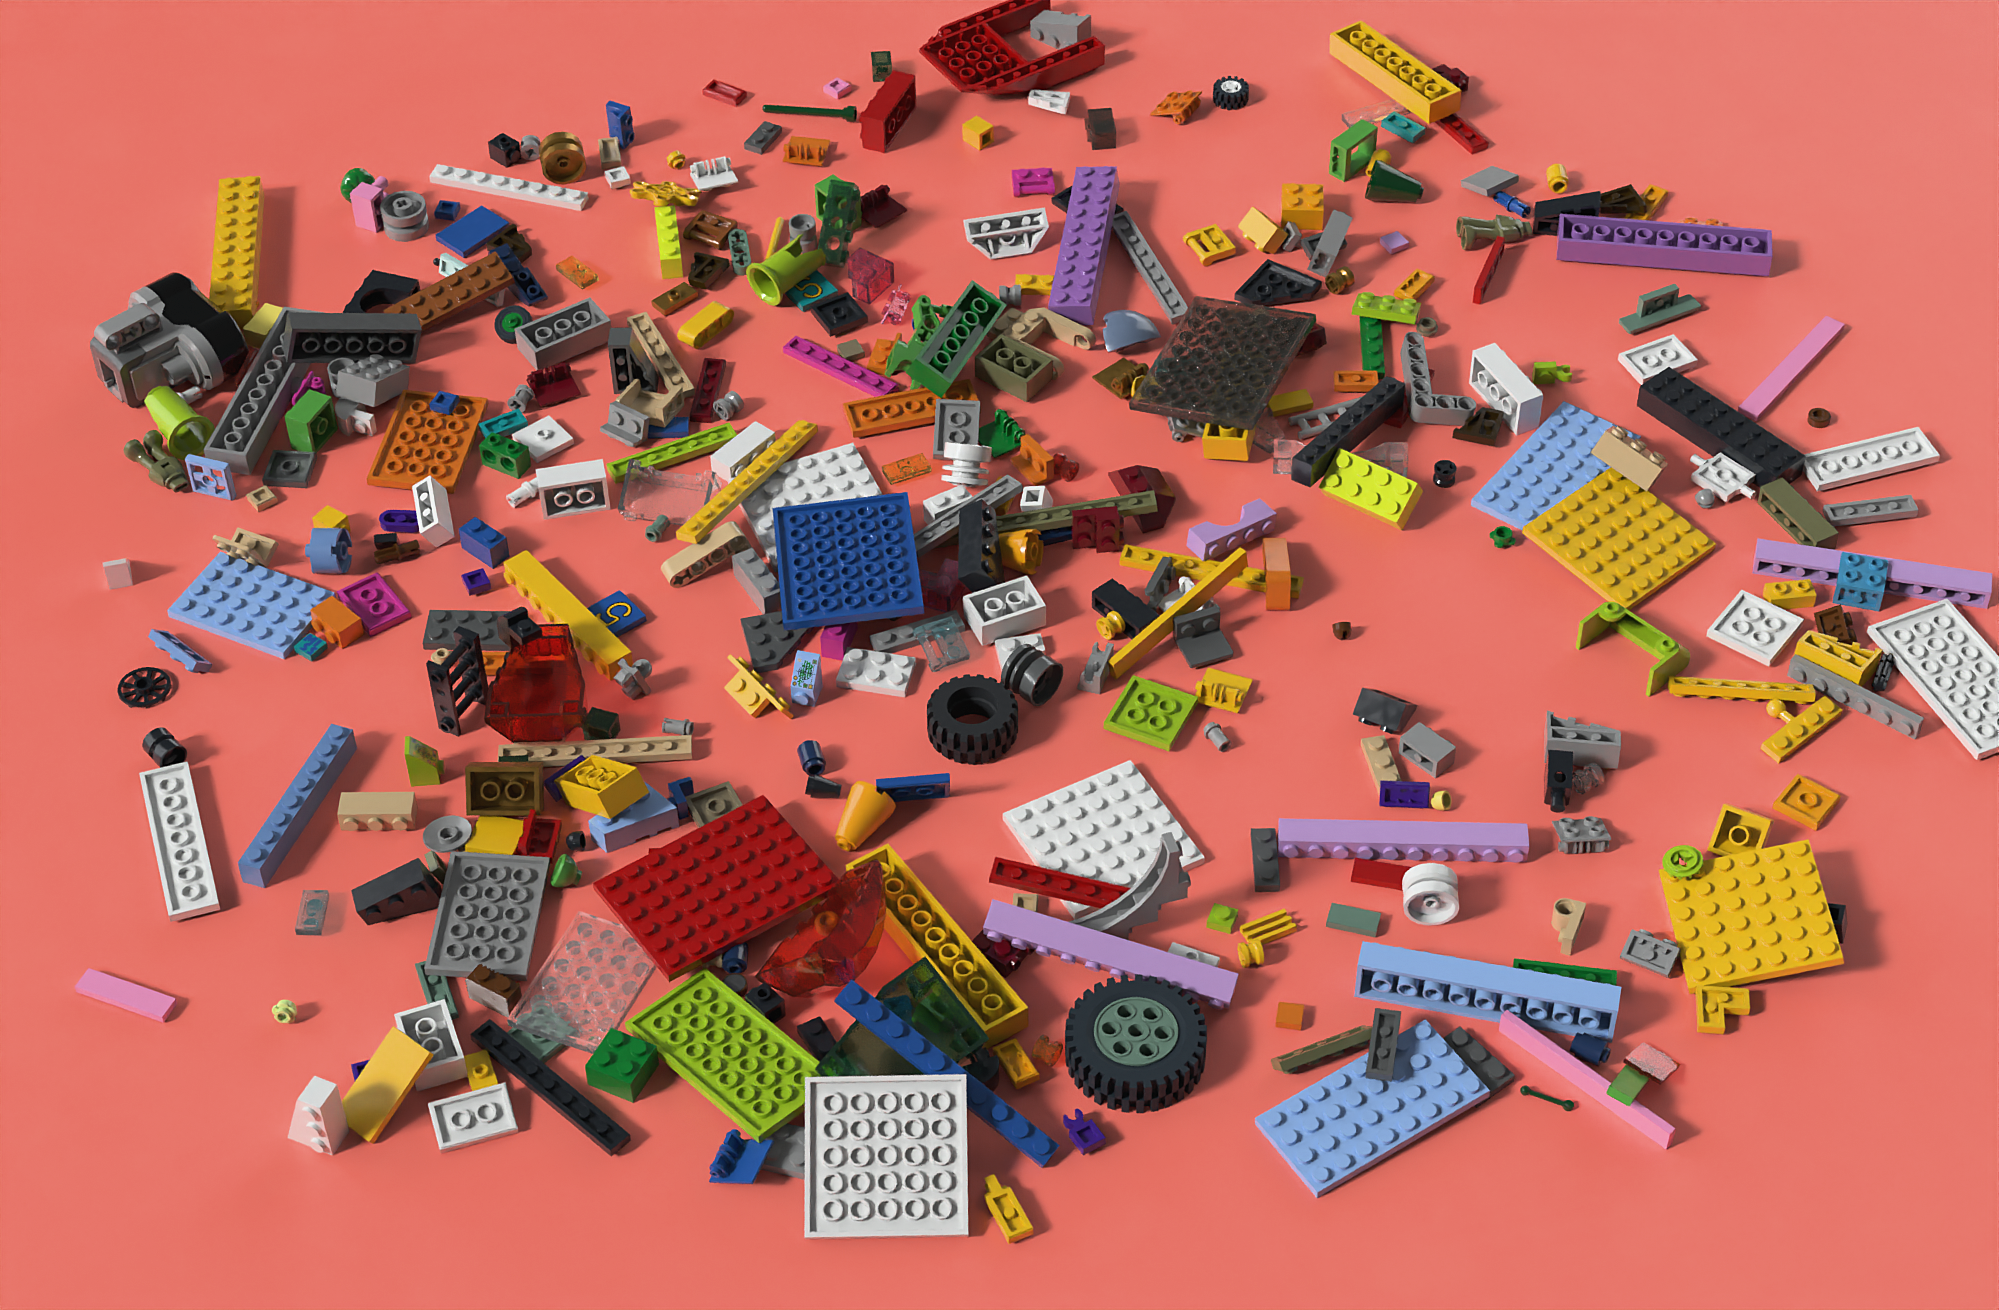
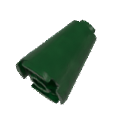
(1392, 185)

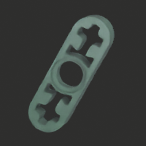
(743, 245)

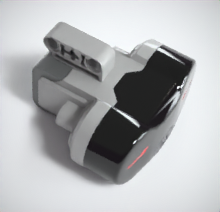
(165, 340)

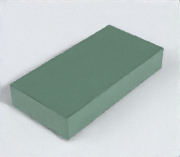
(1353, 919)

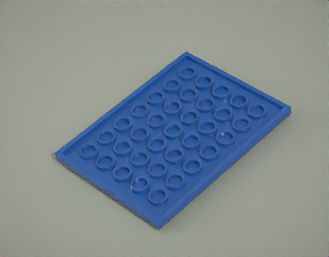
(847, 561)

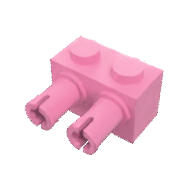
(366, 204)

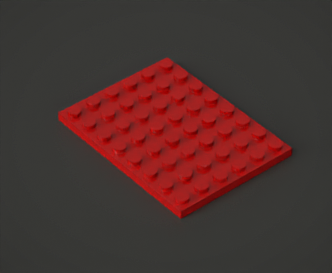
(716, 887)

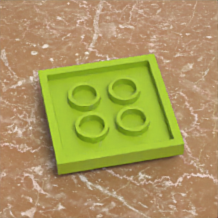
(1150, 713)

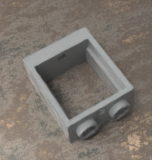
(1330, 243)

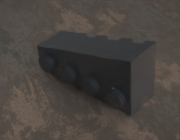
(979, 547)

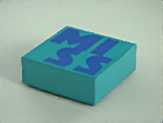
(310, 647)

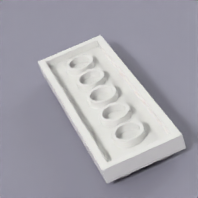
(1869, 458)

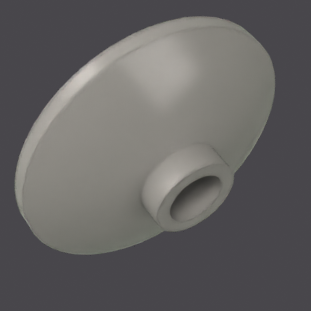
(447, 834)

